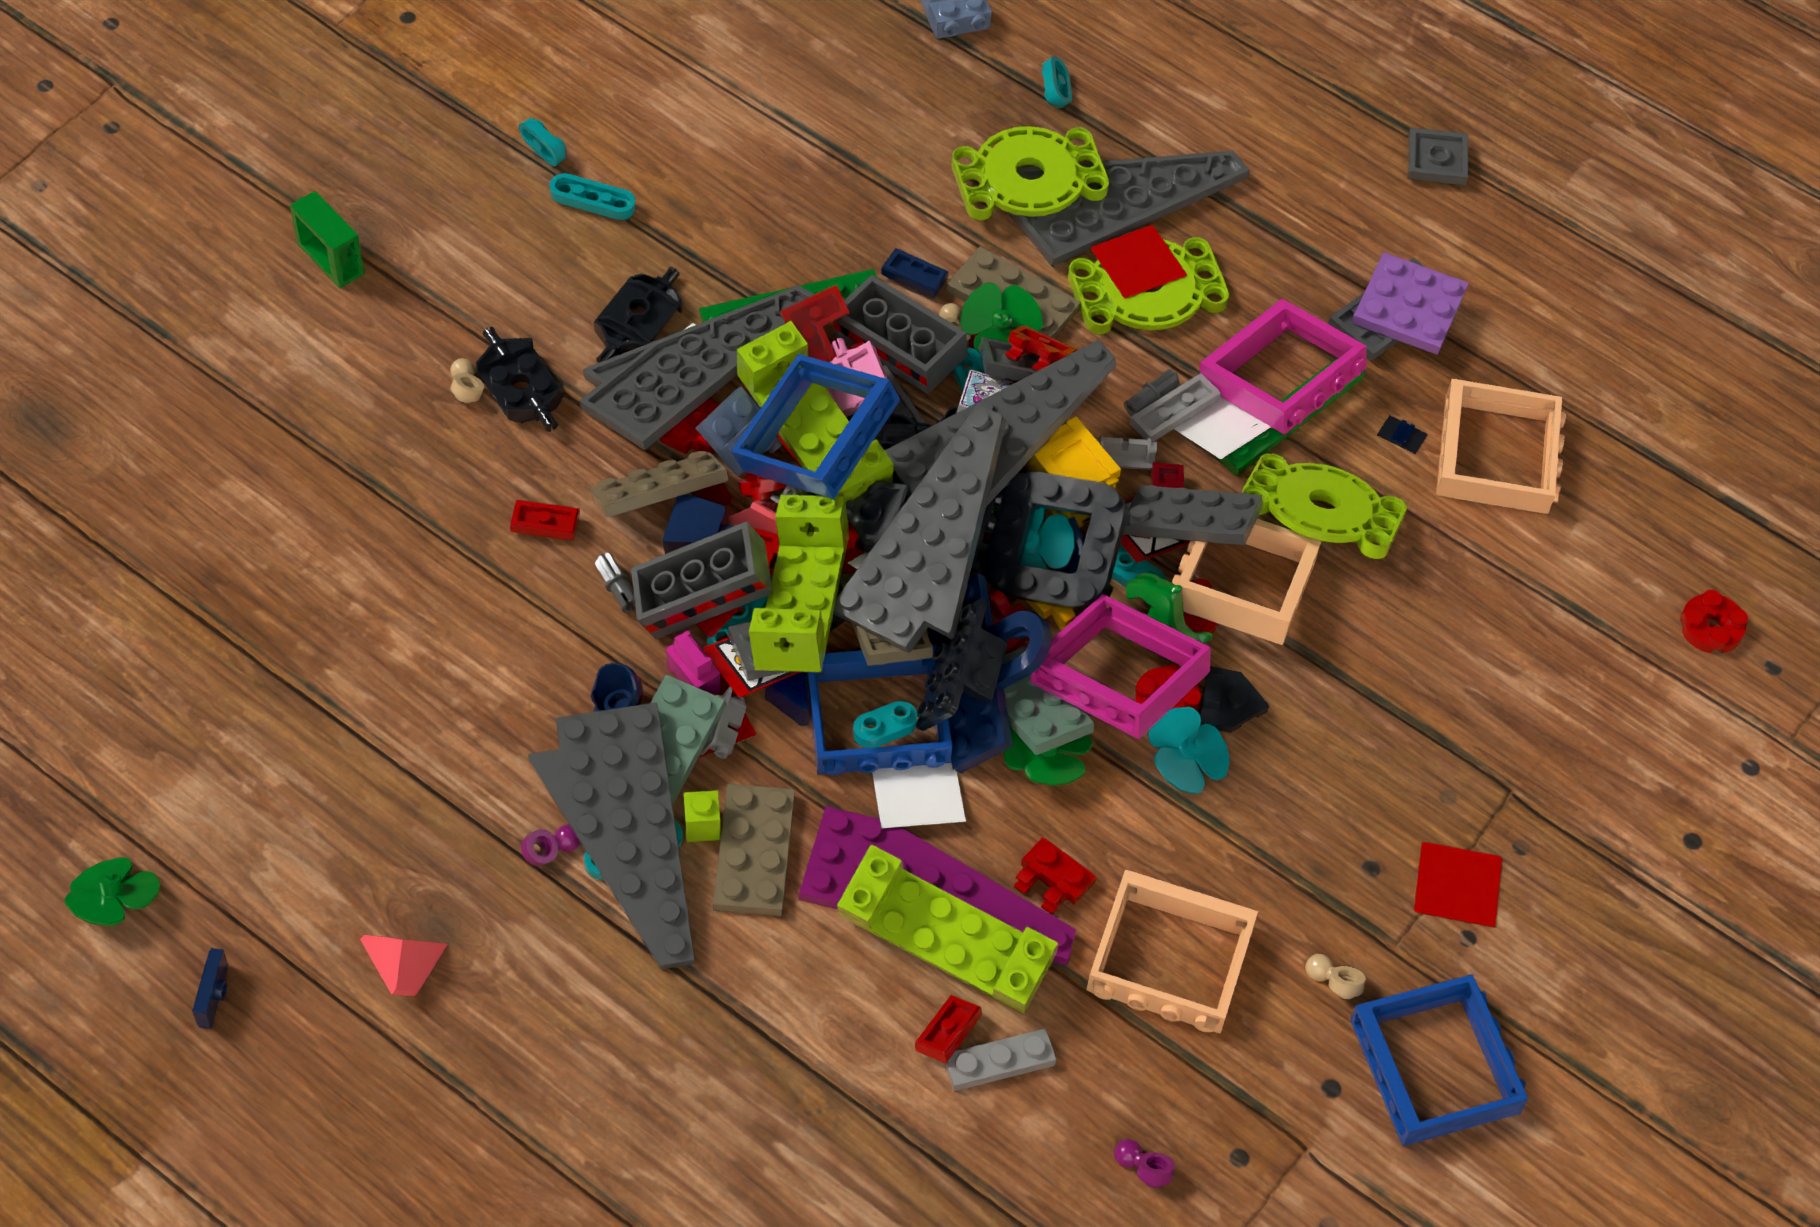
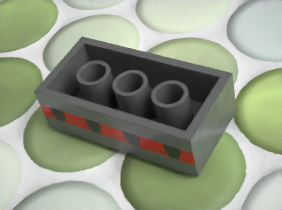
(904, 333)
(701, 580)

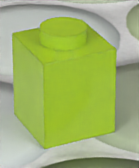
(702, 816)

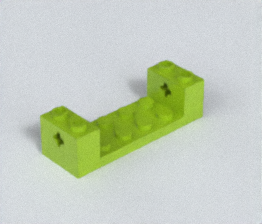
(816, 418)
(805, 585)
(946, 931)

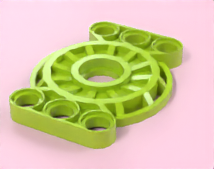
(1028, 145)
(1151, 310)
(1356, 511)

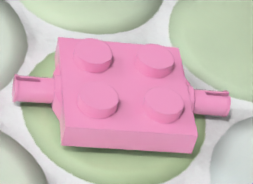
(861, 359)

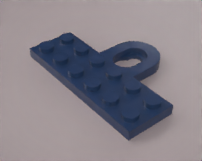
(984, 729)

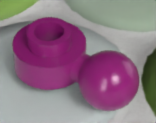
(549, 844)
(1153, 1167)

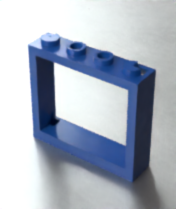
(849, 447)
(853, 666)
(1388, 1080)

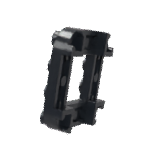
(1100, 549)

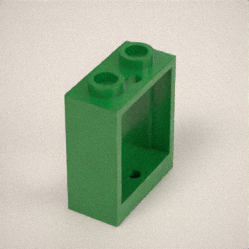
(327, 239)

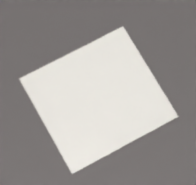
(1222, 428)
(918, 796)

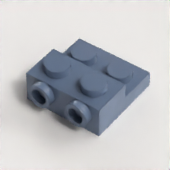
(956, 16)
(728, 423)

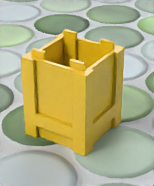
(1074, 454)

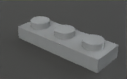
(1175, 408)
(1000, 1059)

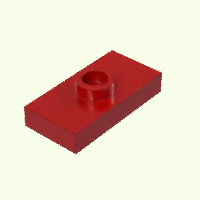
(544, 520)
(948, 1029)

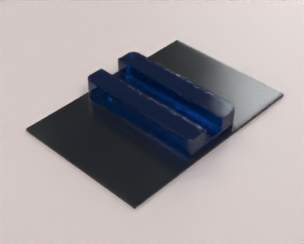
(1402, 434)

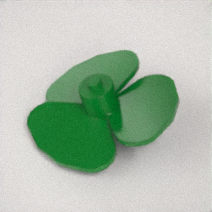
(995, 313)
(1051, 766)
(100, 892)

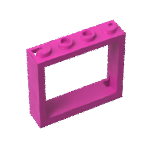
(1257, 335)
(1103, 701)

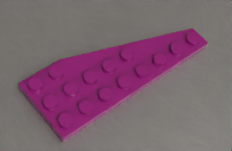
(847, 837)

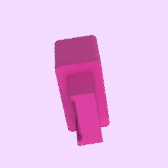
(692, 664)

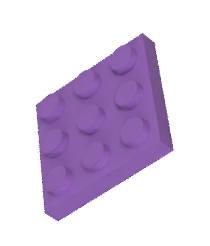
(1410, 303)

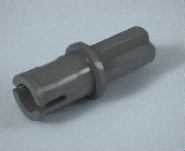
(1152, 392)
(616, 581)

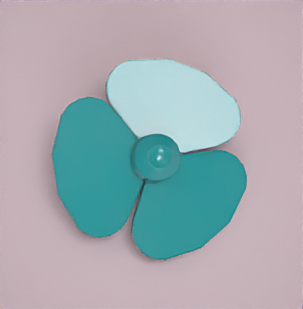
(1052, 542)
(1183, 744)

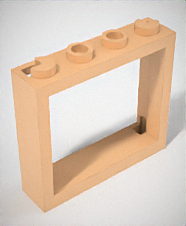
(1507, 402)
(1241, 613)
(1185, 904)

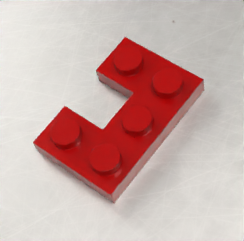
(812, 314)

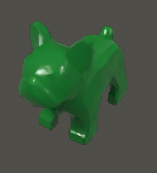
(1165, 603)

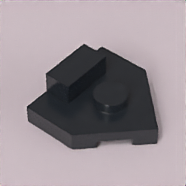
(876, 509)
(1230, 700)

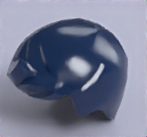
(616, 687)

